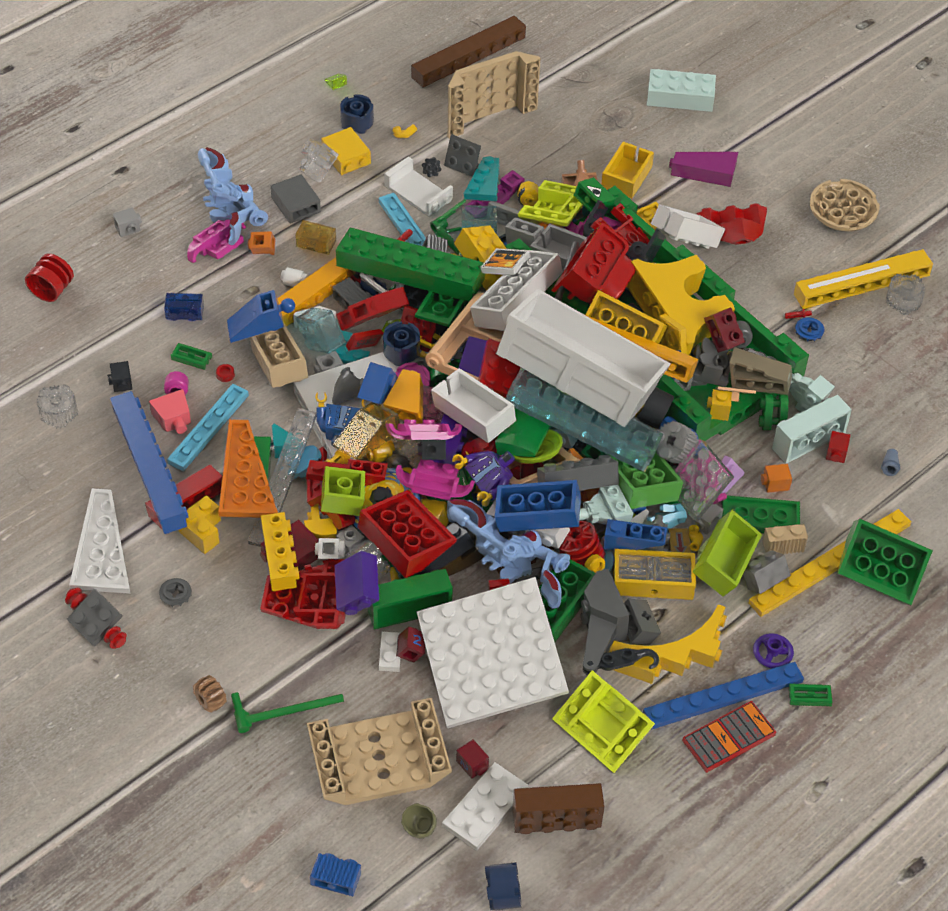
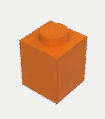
(776, 478)

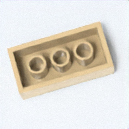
(279, 357)

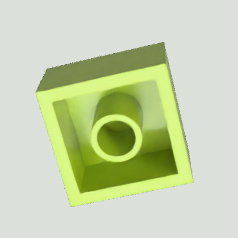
(343, 491)

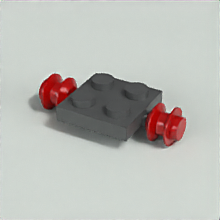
(95, 617)

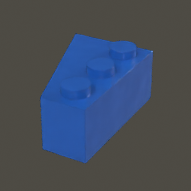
(377, 383)

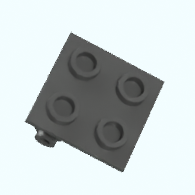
(462, 155)

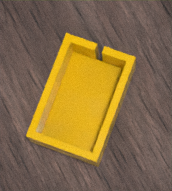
(625, 171)

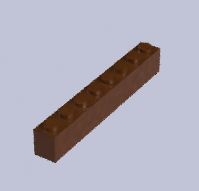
(468, 51)

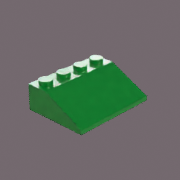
(883, 561)

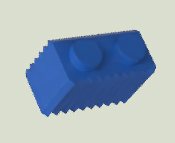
(335, 874)

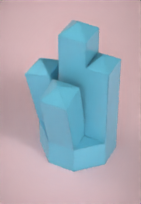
(672, 514)

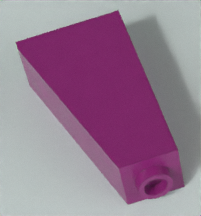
(705, 166)

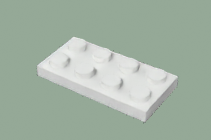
(483, 806)

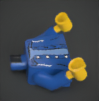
(333, 417)

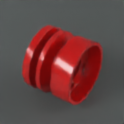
(49, 277)
(582, 543)

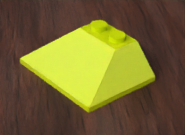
(554, 205)
(603, 721)

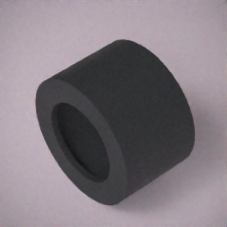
(656, 407)

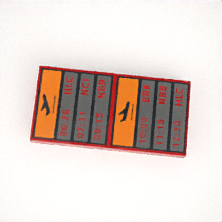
(729, 736)

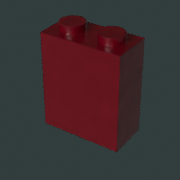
(304, 545)

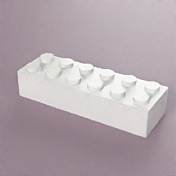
(511, 290)

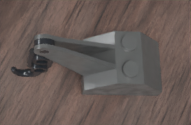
(607, 622)

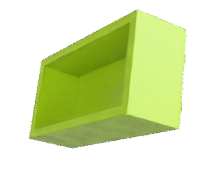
(727, 553)

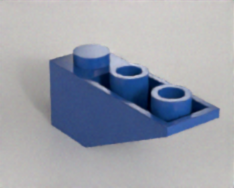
(633, 535)

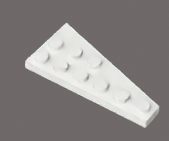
(100, 553)

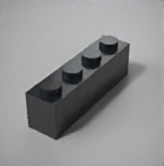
(462, 545)

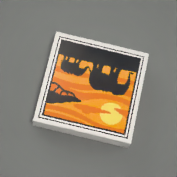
(505, 261)

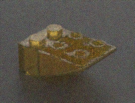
(367, 430)

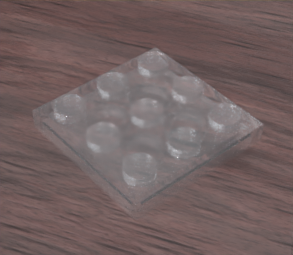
(702, 478)

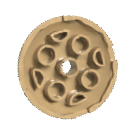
(844, 205)

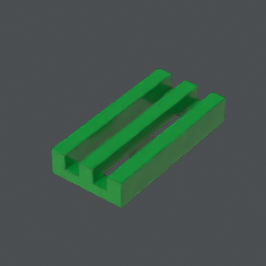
(189, 358)
(810, 698)

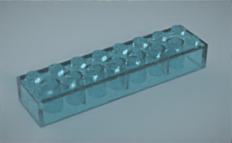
(539, 399)

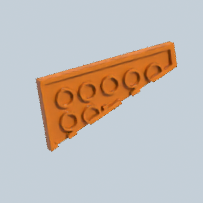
(244, 480)

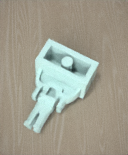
(809, 392)
(606, 505)

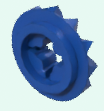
(816, 326)

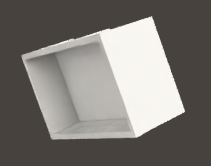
(580, 357)

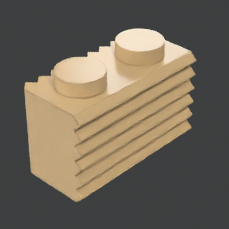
(785, 539)

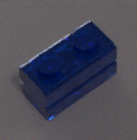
(184, 306)

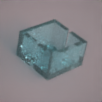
(479, 216)
(320, 330)

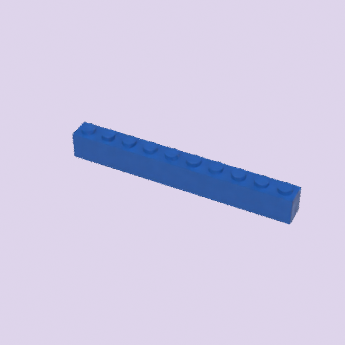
(149, 463)

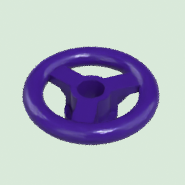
(774, 645)

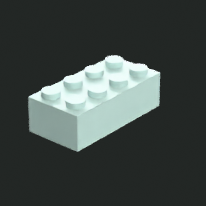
(681, 90)
(810, 428)

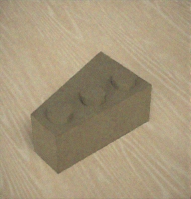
(759, 373)

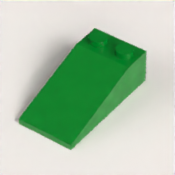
(440, 308)

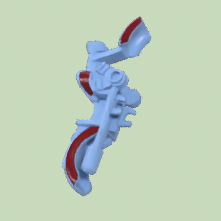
(233, 200)
(513, 553)

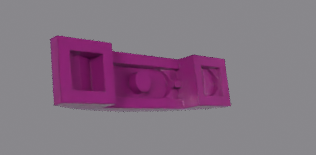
(506, 189)

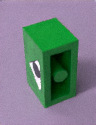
(591, 191)

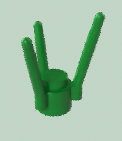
(442, 222)

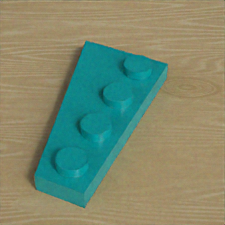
(484, 181)

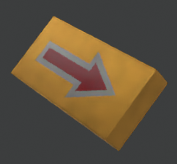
(679, 540)

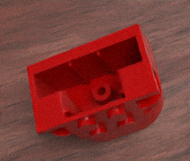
(597, 266)

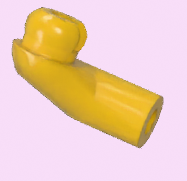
(696, 537)

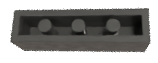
(588, 472)

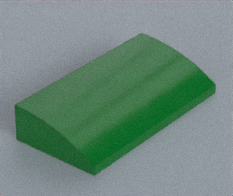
(522, 436)

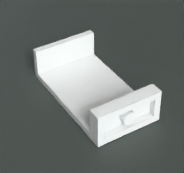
(416, 188)

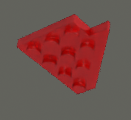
(496, 371)

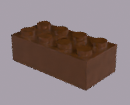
(558, 808)

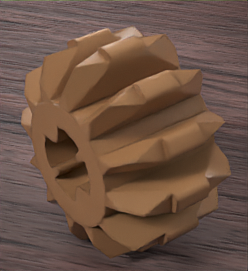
(209, 693)

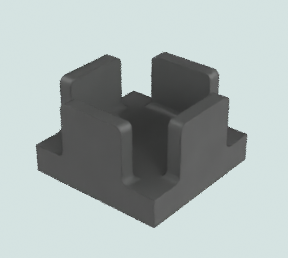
(710, 373)

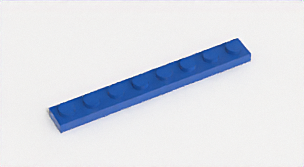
(724, 695)

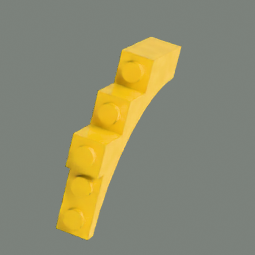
(677, 656)

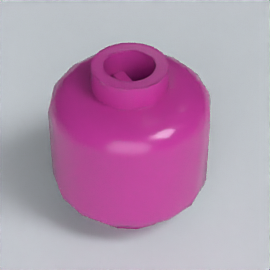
(176, 381)

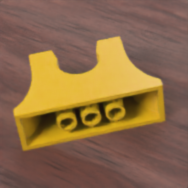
(668, 291)

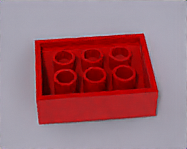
(405, 532)

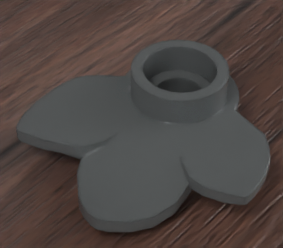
(711, 356)

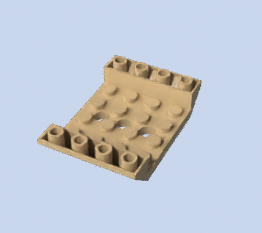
(511, 83)
(408, 741)

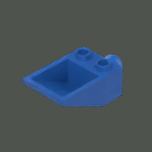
(258, 316)

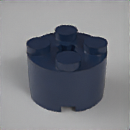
(357, 113)
(401, 343)
(503, 886)

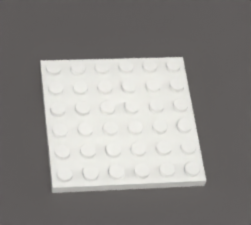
(492, 652)

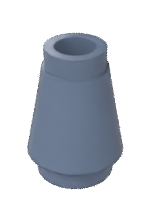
(891, 463)

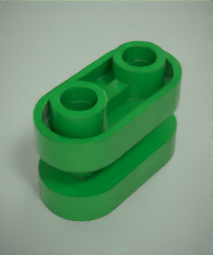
(767, 403)

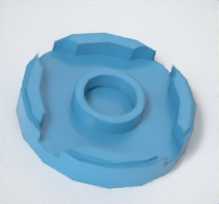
(310, 453)

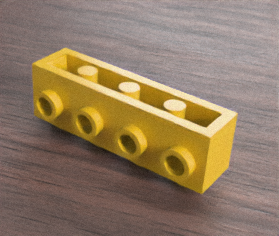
(278, 551)

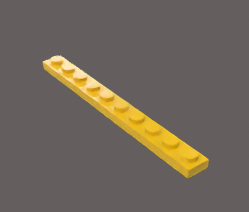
(816, 570)

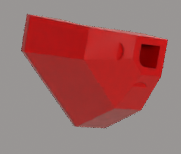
(740, 224)

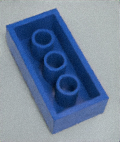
(538, 506)

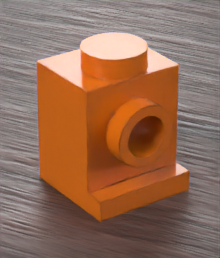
(262, 243)

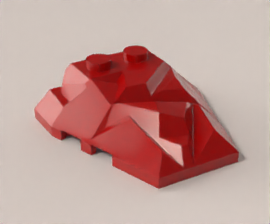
(311, 602)

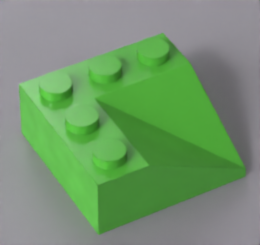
(648, 488)

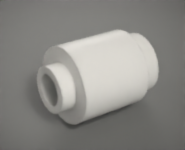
(292, 276)

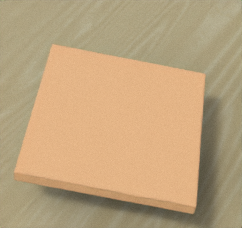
(735, 392)

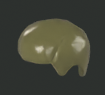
(419, 821)

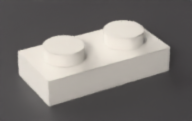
(388, 660)

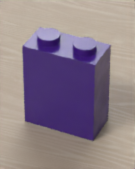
(356, 583)

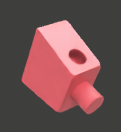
(171, 411)

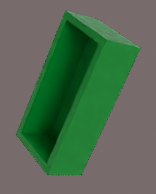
(404, 597)

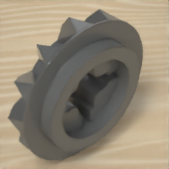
(170, 587)

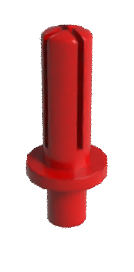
(803, 313)

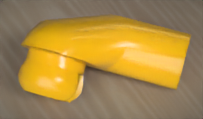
(398, 133)

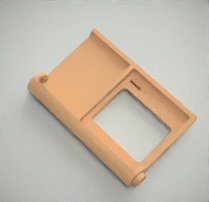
(455, 337)

